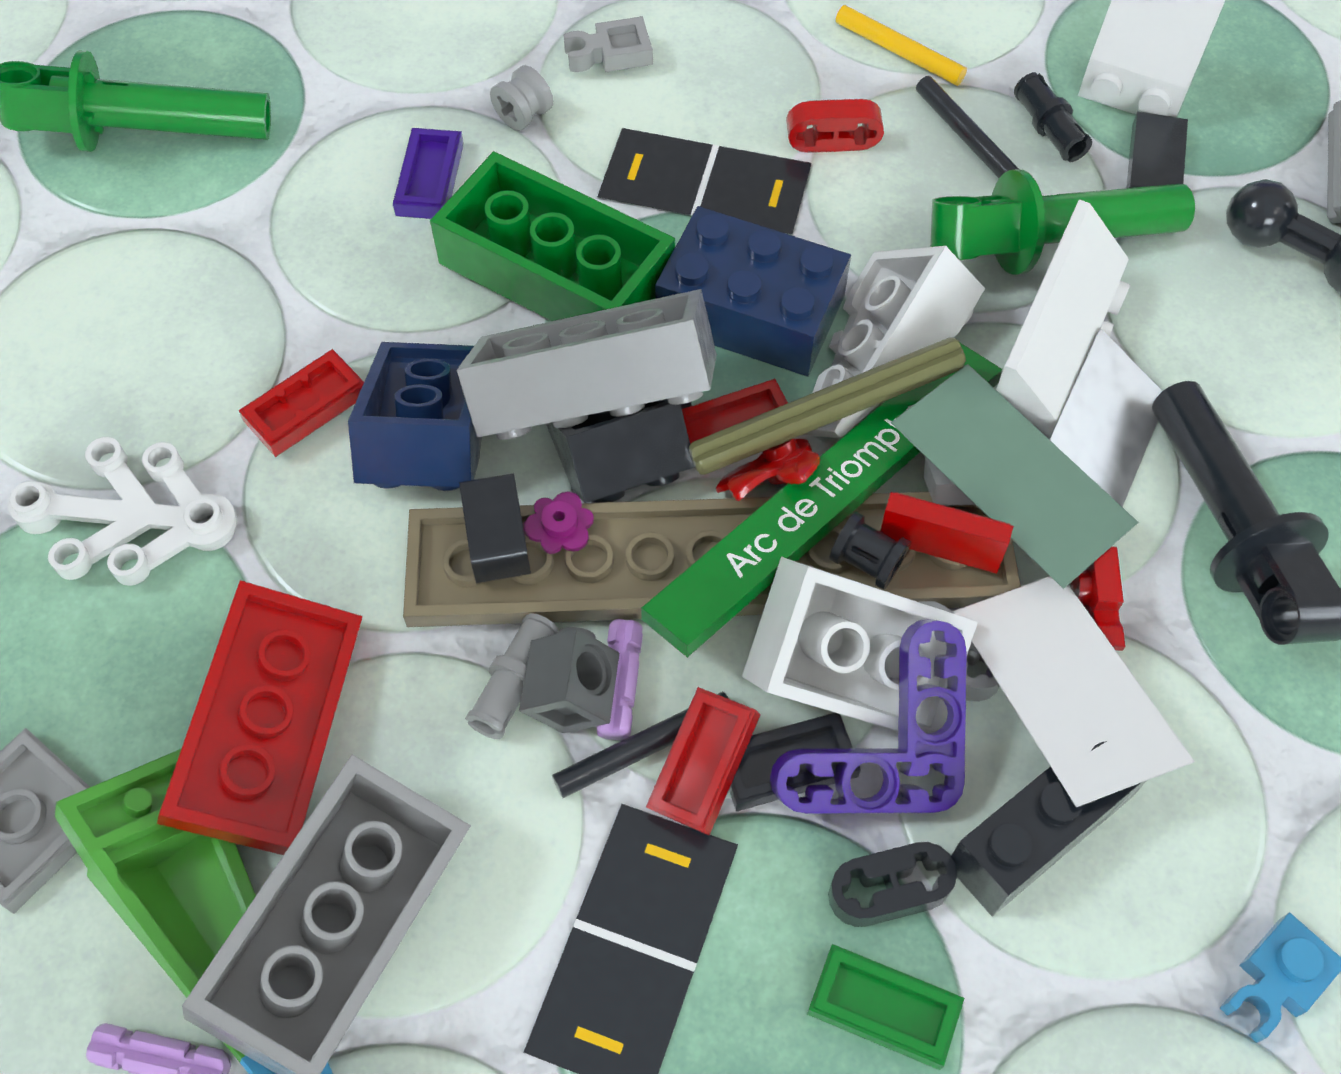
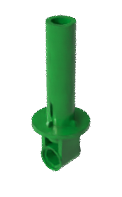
(84, 104)
(1020, 220)

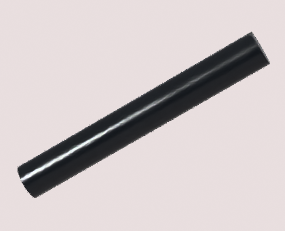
(964, 126)
(619, 755)

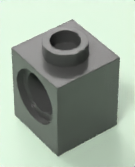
(570, 680)

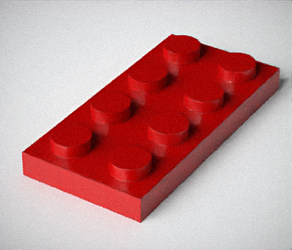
(261, 720)

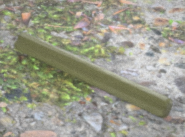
(827, 405)

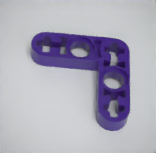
(915, 747)

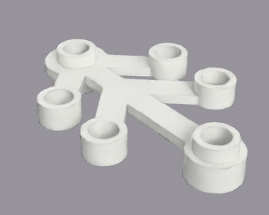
(126, 517)

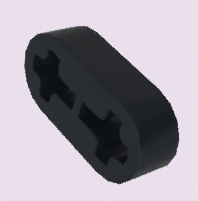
(896, 899)

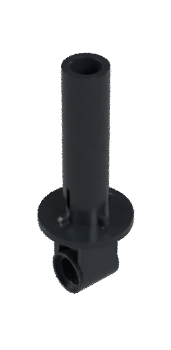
(1266, 552)

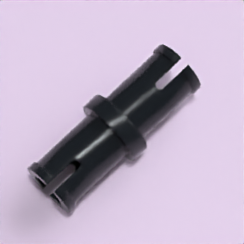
(1052, 117)

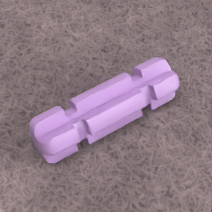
(627, 640)
(152, 1054)

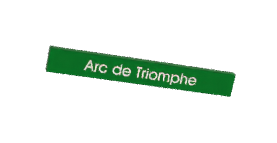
(790, 523)

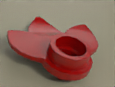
(785, 463)

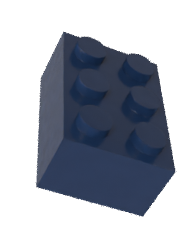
(759, 286)

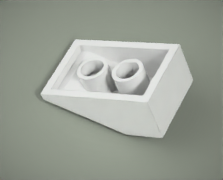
(1149, 54)
(840, 646)

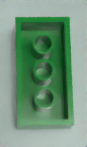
(547, 243)

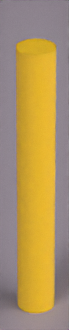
(901, 45)

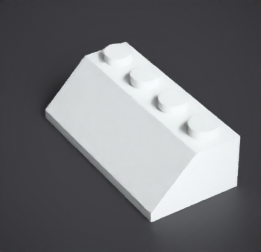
(1065, 319)

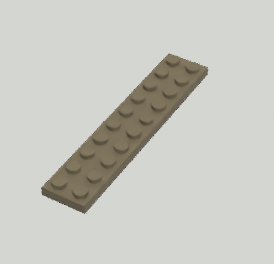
(634, 556)

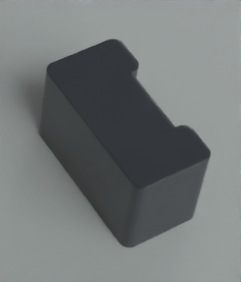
(494, 528)

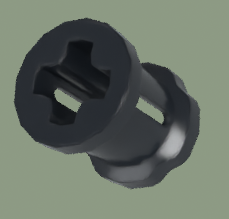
(869, 550)

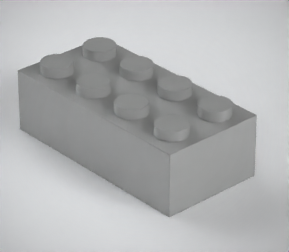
(589, 366)
(325, 922)

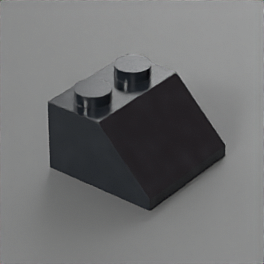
(623, 451)

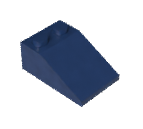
(414, 419)

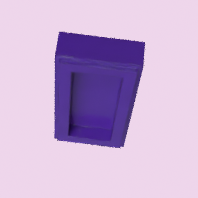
(427, 172)

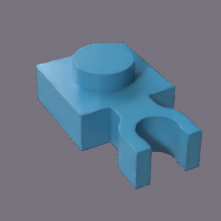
(1288, 970)

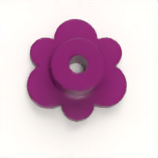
(553, 534)

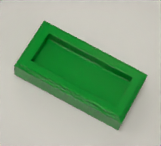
(886, 1007)

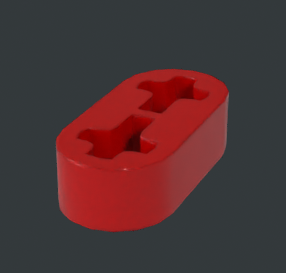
(835, 125)

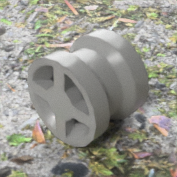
(521, 97)

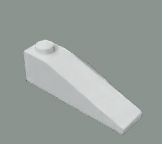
(895, 309)

